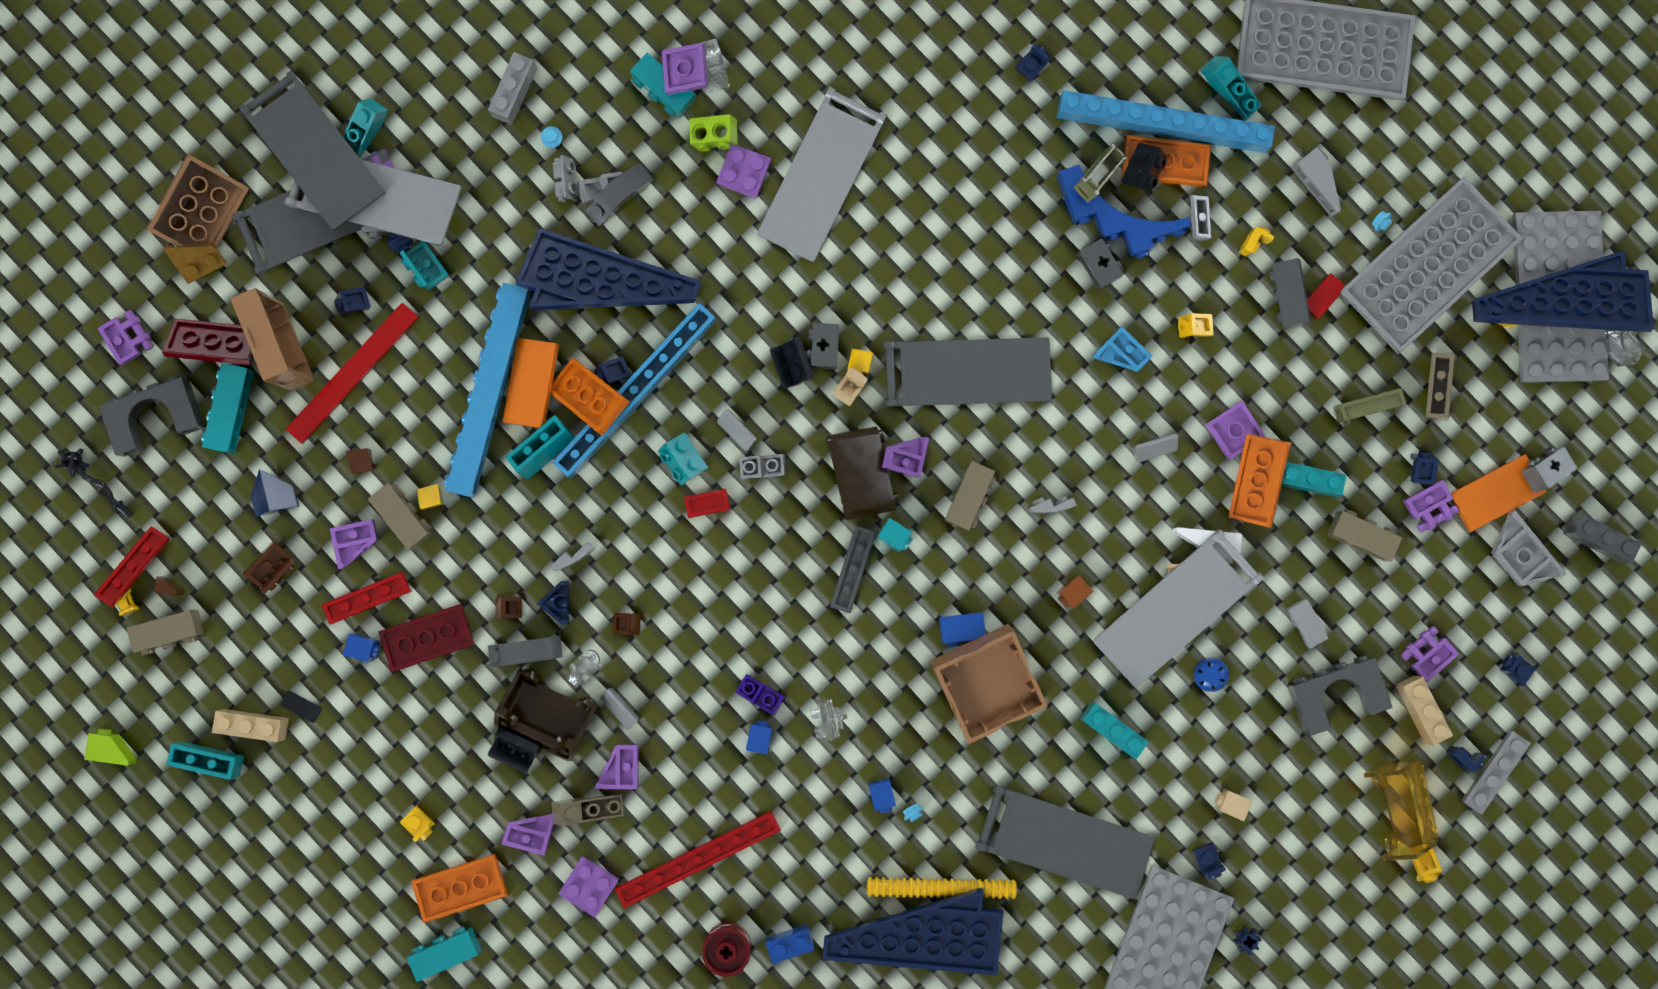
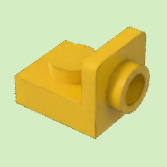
(1251, 243)
(1195, 325)
(418, 824)
(1427, 867)

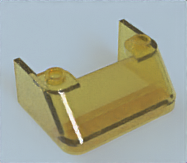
(1408, 808)

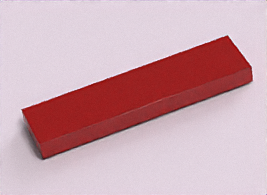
(131, 567)
(366, 598)

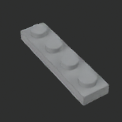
(1495, 772)

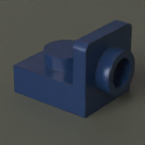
(1033, 62)
(352, 301)
(613, 371)
(1424, 467)
(1517, 668)
(1462, 758)
(1208, 861)

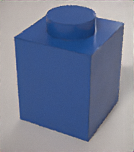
(361, 648)
(759, 737)
(882, 795)

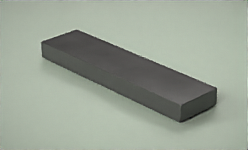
(852, 569)

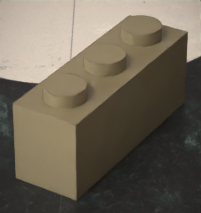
(1440, 386)
(970, 496)
(400, 516)
(1364, 535)
(165, 632)

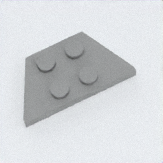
(1523, 553)

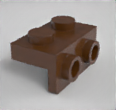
(269, 567)

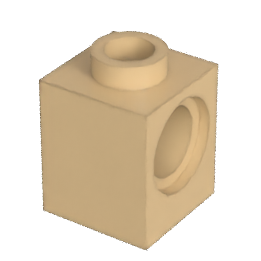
(1232, 804)

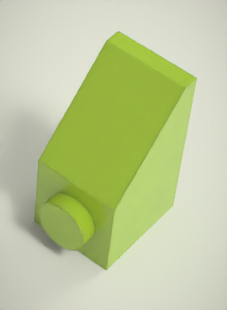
(108, 748)

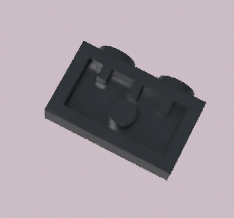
(792, 363)

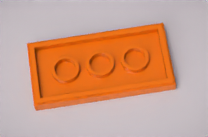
(1185, 164)
(530, 383)
(588, 396)
(1259, 480)
(1494, 494)
(459, 888)

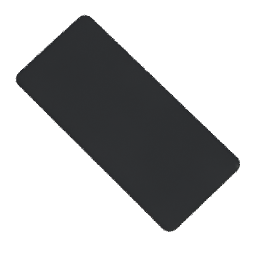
(301, 706)

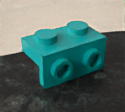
(424, 265)
(682, 459)

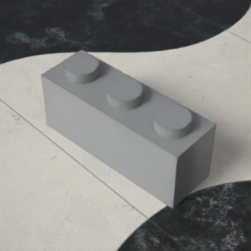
(512, 88)

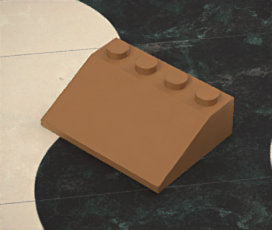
(197, 205)

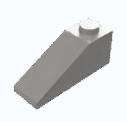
(1318, 177)

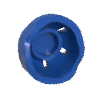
(1211, 674)

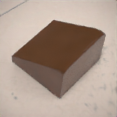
(360, 460)
(166, 586)
(508, 607)
(626, 624)

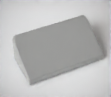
(1200, 217)
(736, 430)
(1156, 448)
(619, 708)

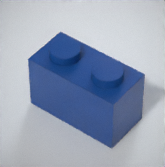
(961, 628)
(790, 944)

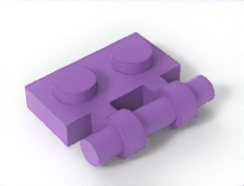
(119, 340)
(1427, 500)
(1434, 659)

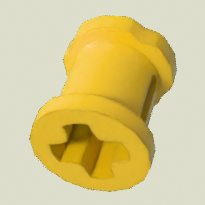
(126, 604)

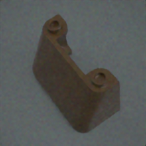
(859, 473)
(544, 715)

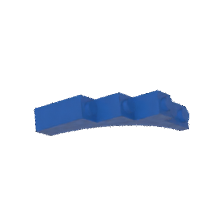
(1111, 223)

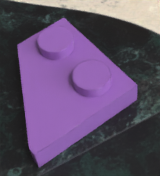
(906, 457)
(352, 541)
(530, 834)

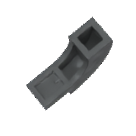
(618, 193)
(525, 651)

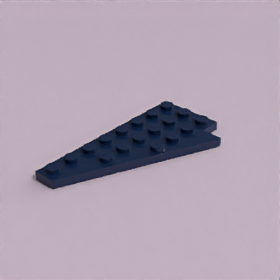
(584, 276)
(1584, 296)
(935, 936)

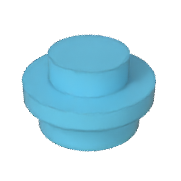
(551, 137)
(1382, 221)
(913, 812)

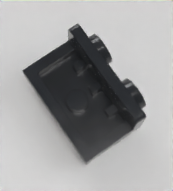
(1145, 167)
(513, 750)

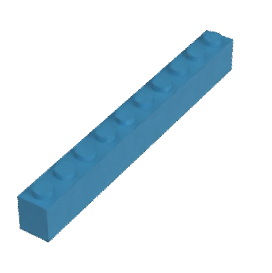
(1165, 121)
(639, 387)
(488, 390)

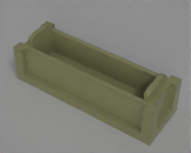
(1099, 173)
(1369, 405)

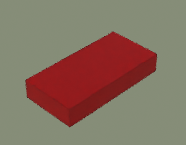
(1324, 295)
(707, 503)

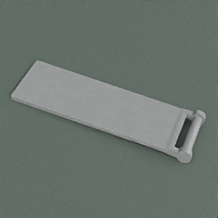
(820, 177)
(410, 207)
(1176, 610)

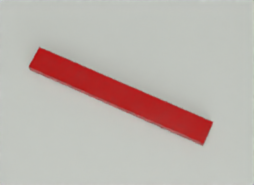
(352, 373)
(697, 859)

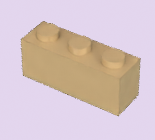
(1424, 710)
(250, 725)

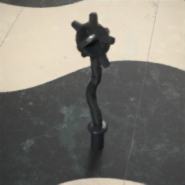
(73, 462)

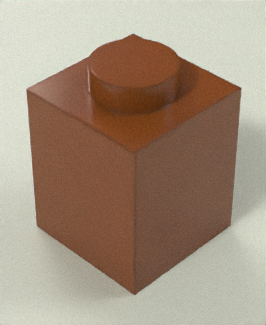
(1074, 592)

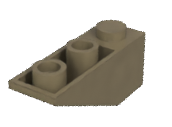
(586, 809)

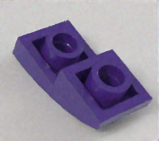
(760, 694)

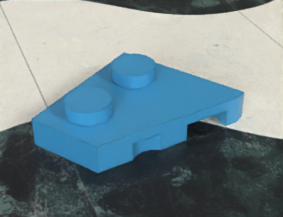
(1123, 351)

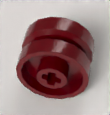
(727, 962)

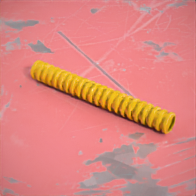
(939, 888)

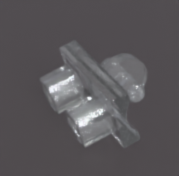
(584, 667)
(831, 720)

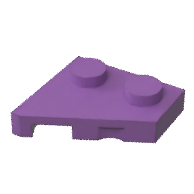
(621, 769)

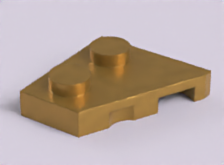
(195, 260)

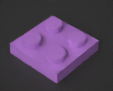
(684, 68)
(743, 171)
(1231, 429)
(588, 886)

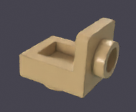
(850, 386)

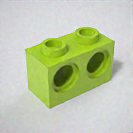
(714, 126)

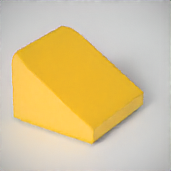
(860, 360)
(429, 497)

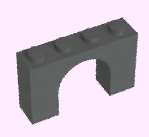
(122, 414)
(1309, 692)

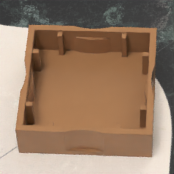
(272, 340)
(988, 683)

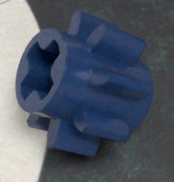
(398, 242)
(1242, 936)

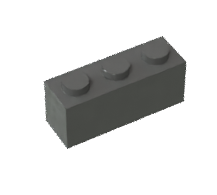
(1290, 293)
(1602, 538)

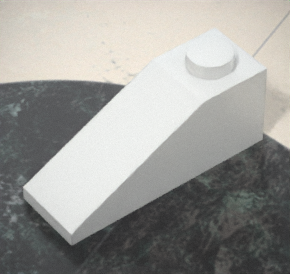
(1198, 537)

